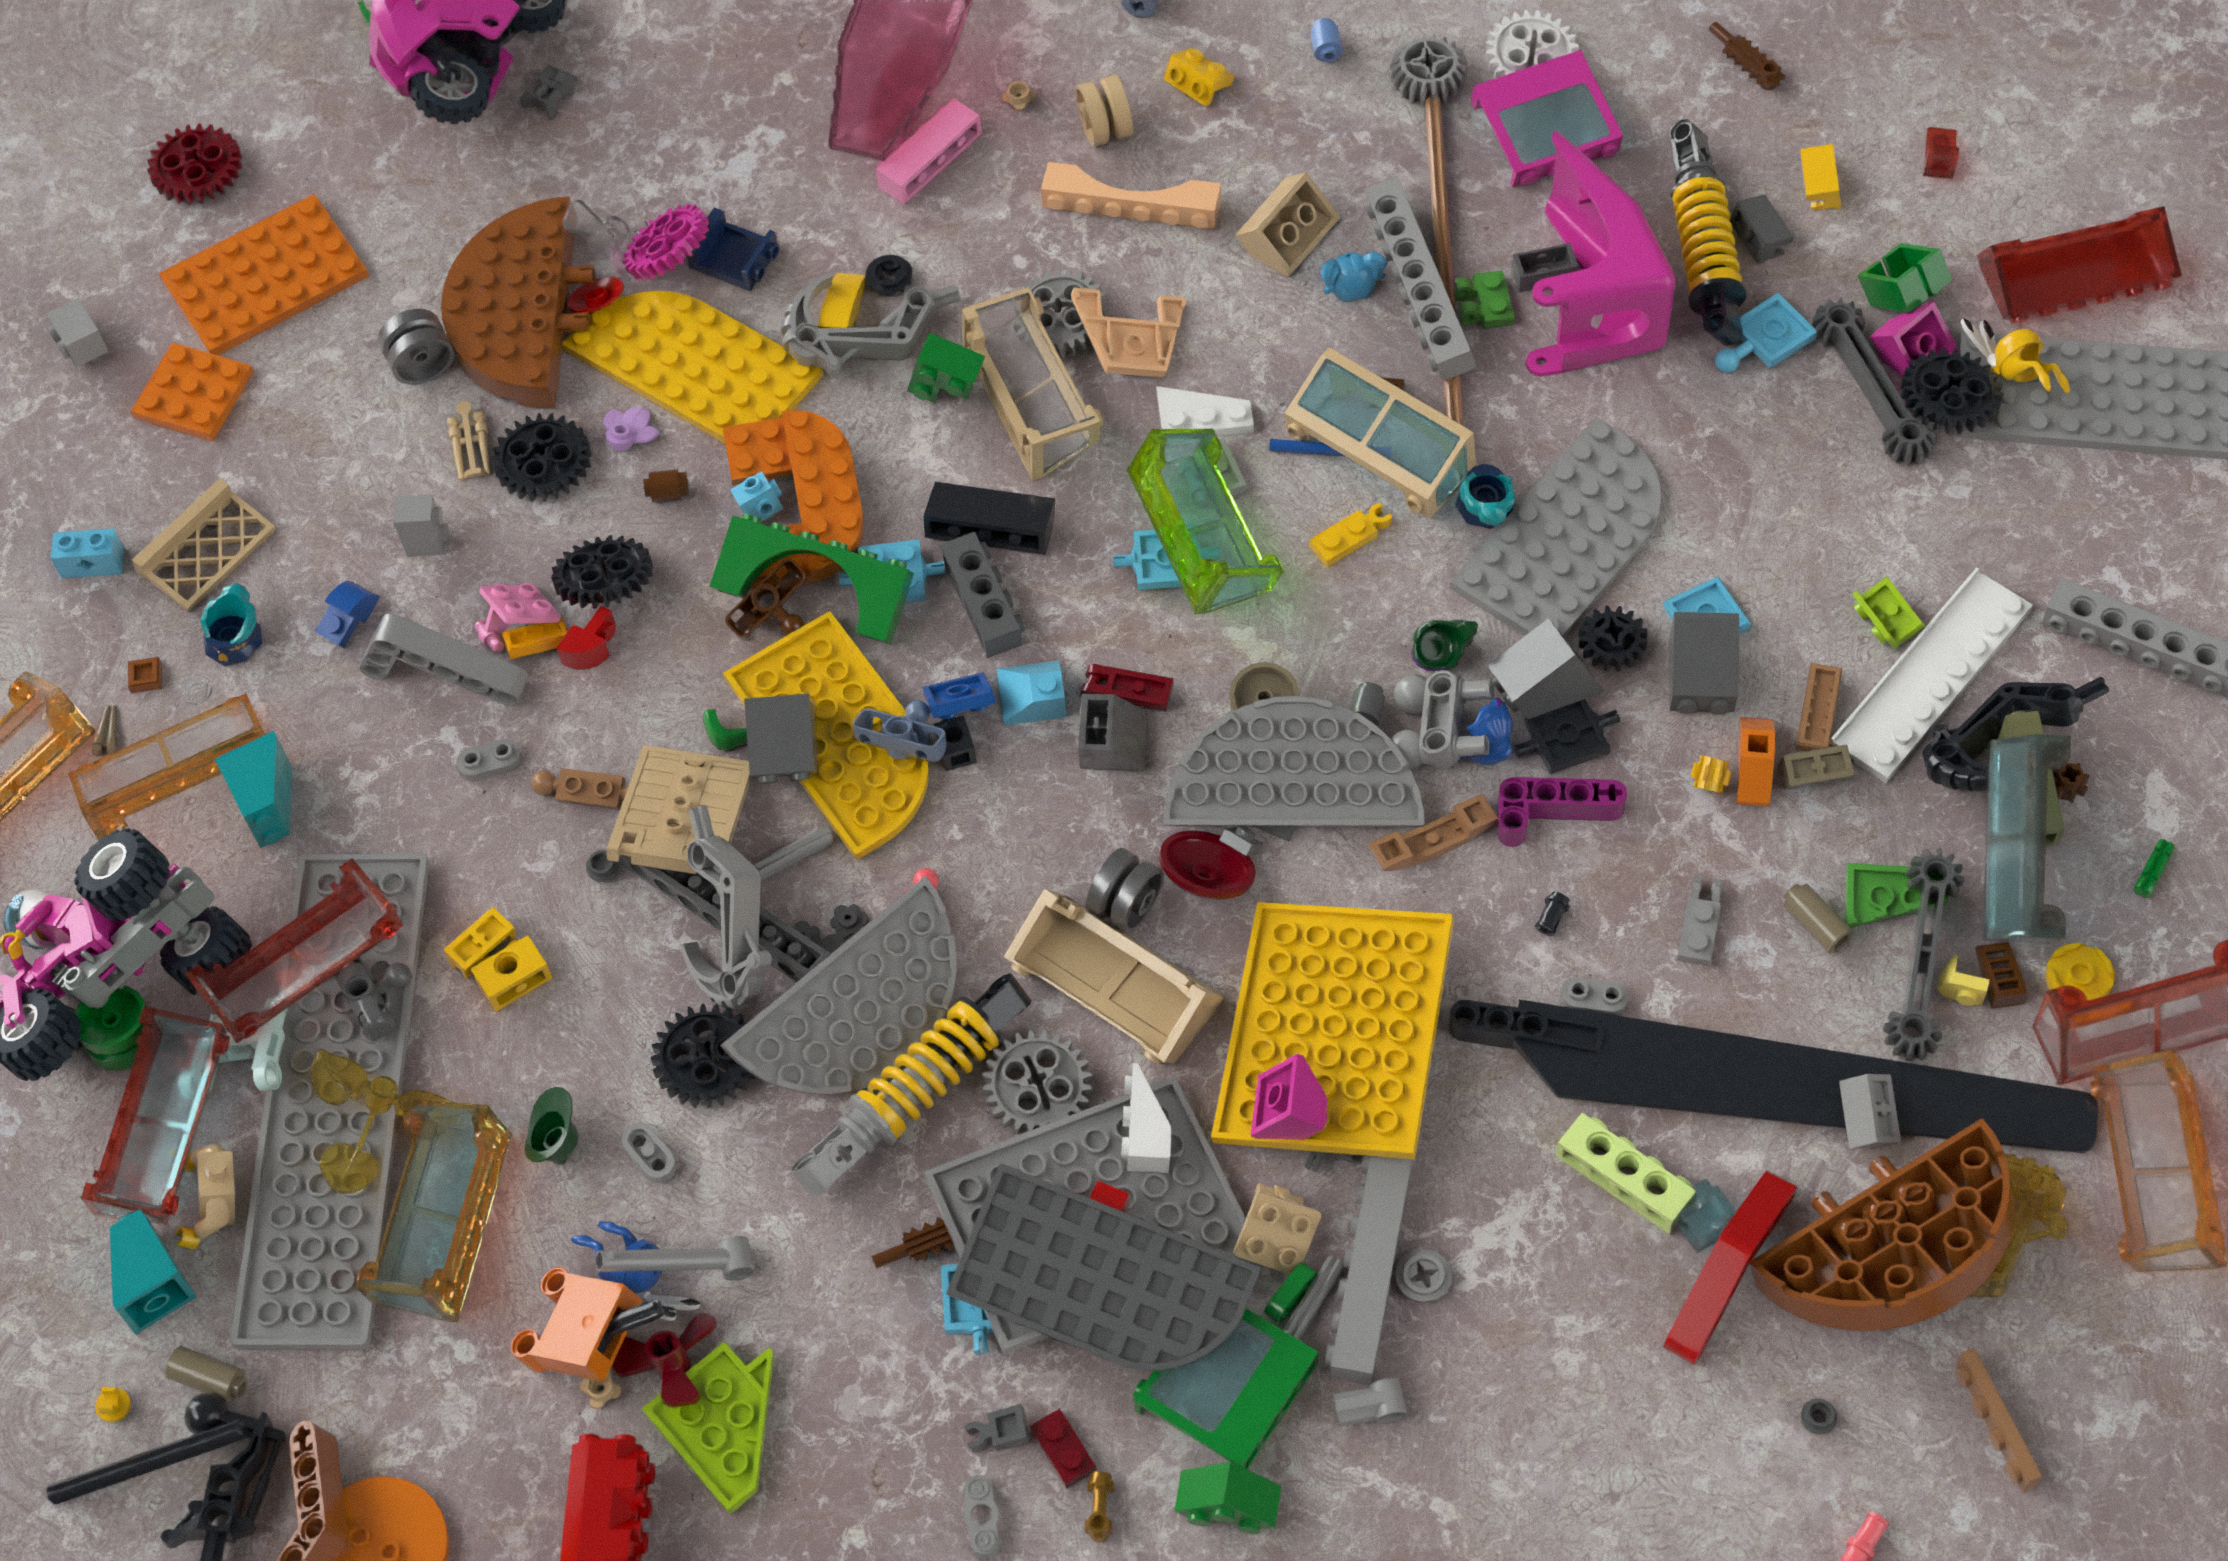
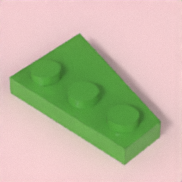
(1880, 893)

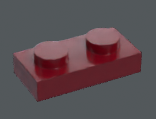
(1063, 1448)

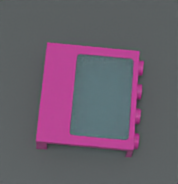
(1544, 99)

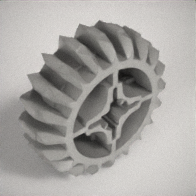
(1428, 69)

